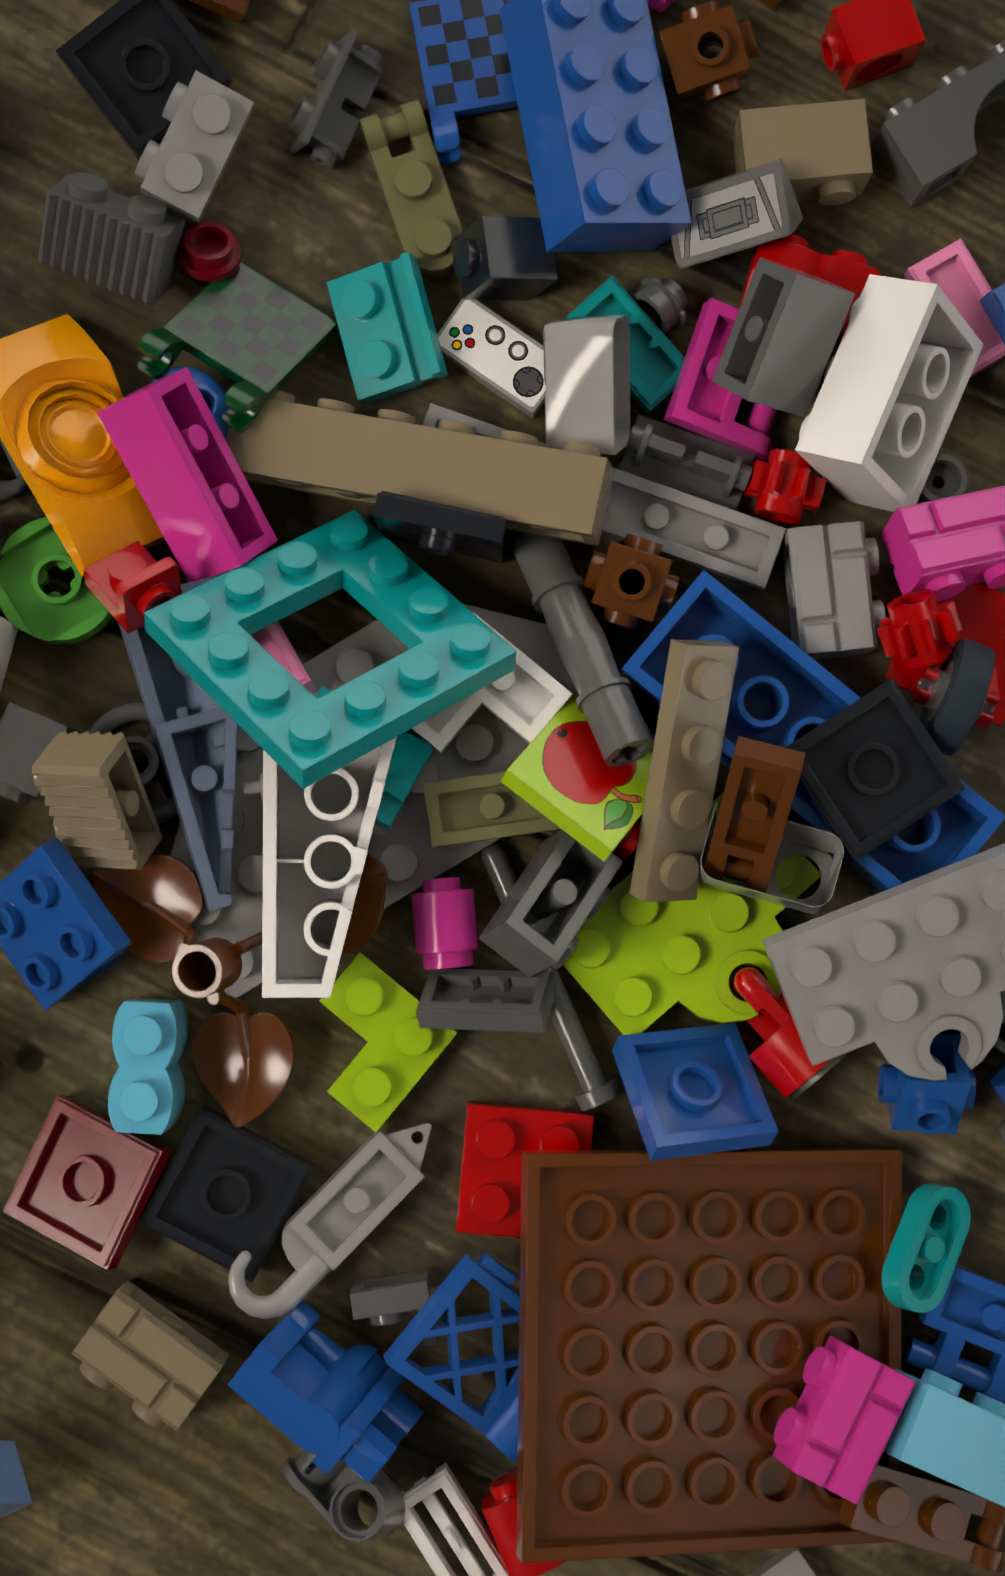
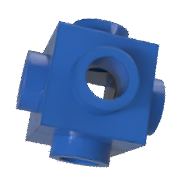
(925, 1103)

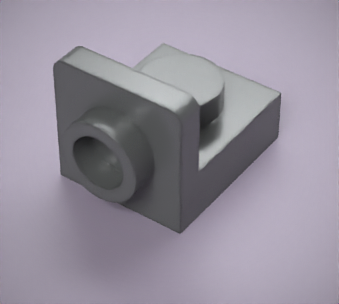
(391, 1296)

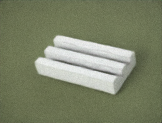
(424, 1491)

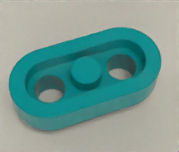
(926, 1248)

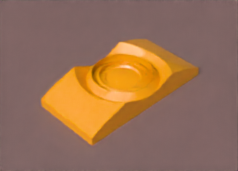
(51, 428)

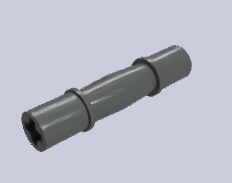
(583, 649)

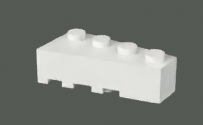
(313, 869)

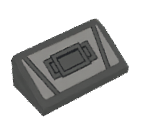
(737, 214)

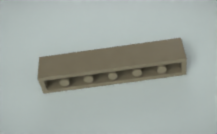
(358, 456)

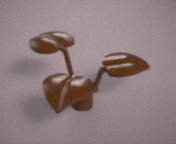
(235, 1055)

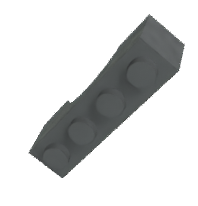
(933, 139)

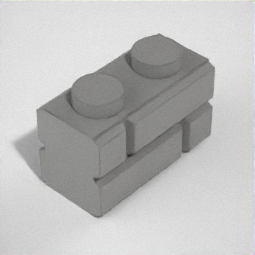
(831, 589)

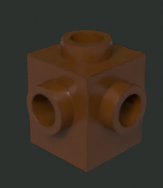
(702, 28)
(658, 584)

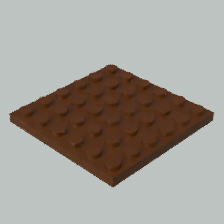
(677, 1330)

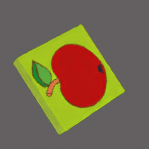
(574, 787)

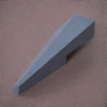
(197, 756)

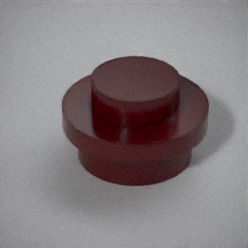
(209, 252)

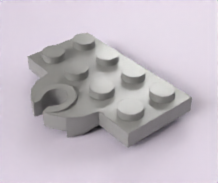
(902, 968)

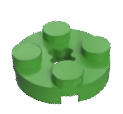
(22, 592)

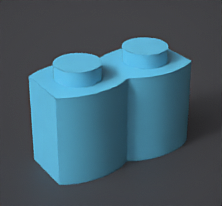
(149, 1083)

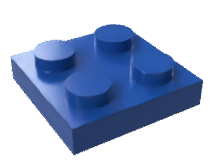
(694, 1091)

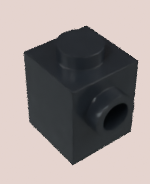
(503, 259)

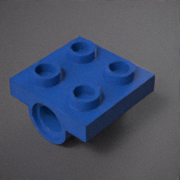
(56, 925)

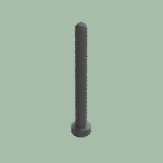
(563, 1015)

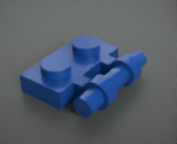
(971, 1313)

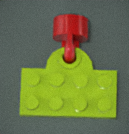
(707, 957)

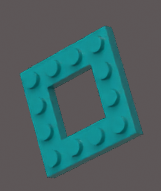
(312, 737)

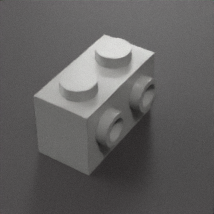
(196, 147)

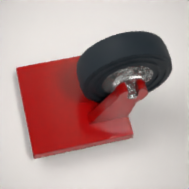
(971, 681)

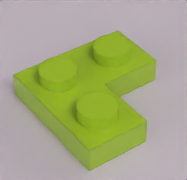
(395, 1048)

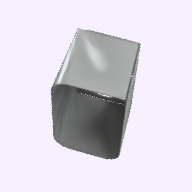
(587, 382)
(794, 834)

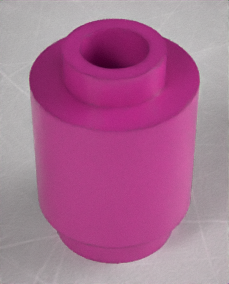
(445, 924)

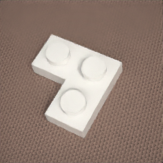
(520, 699)

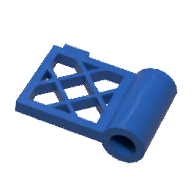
(499, 1412)

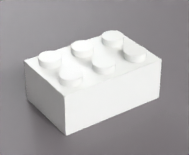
(889, 393)

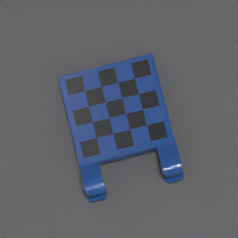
(461, 65)

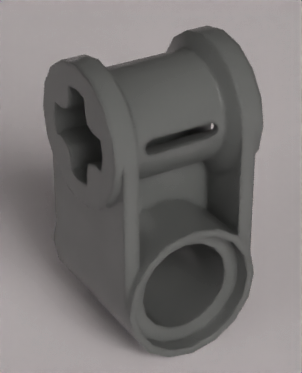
(339, 1493)

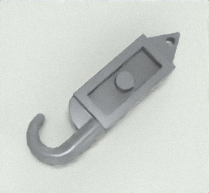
(337, 1218)

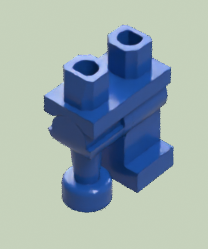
(327, 1396)

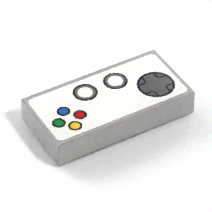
(495, 354)

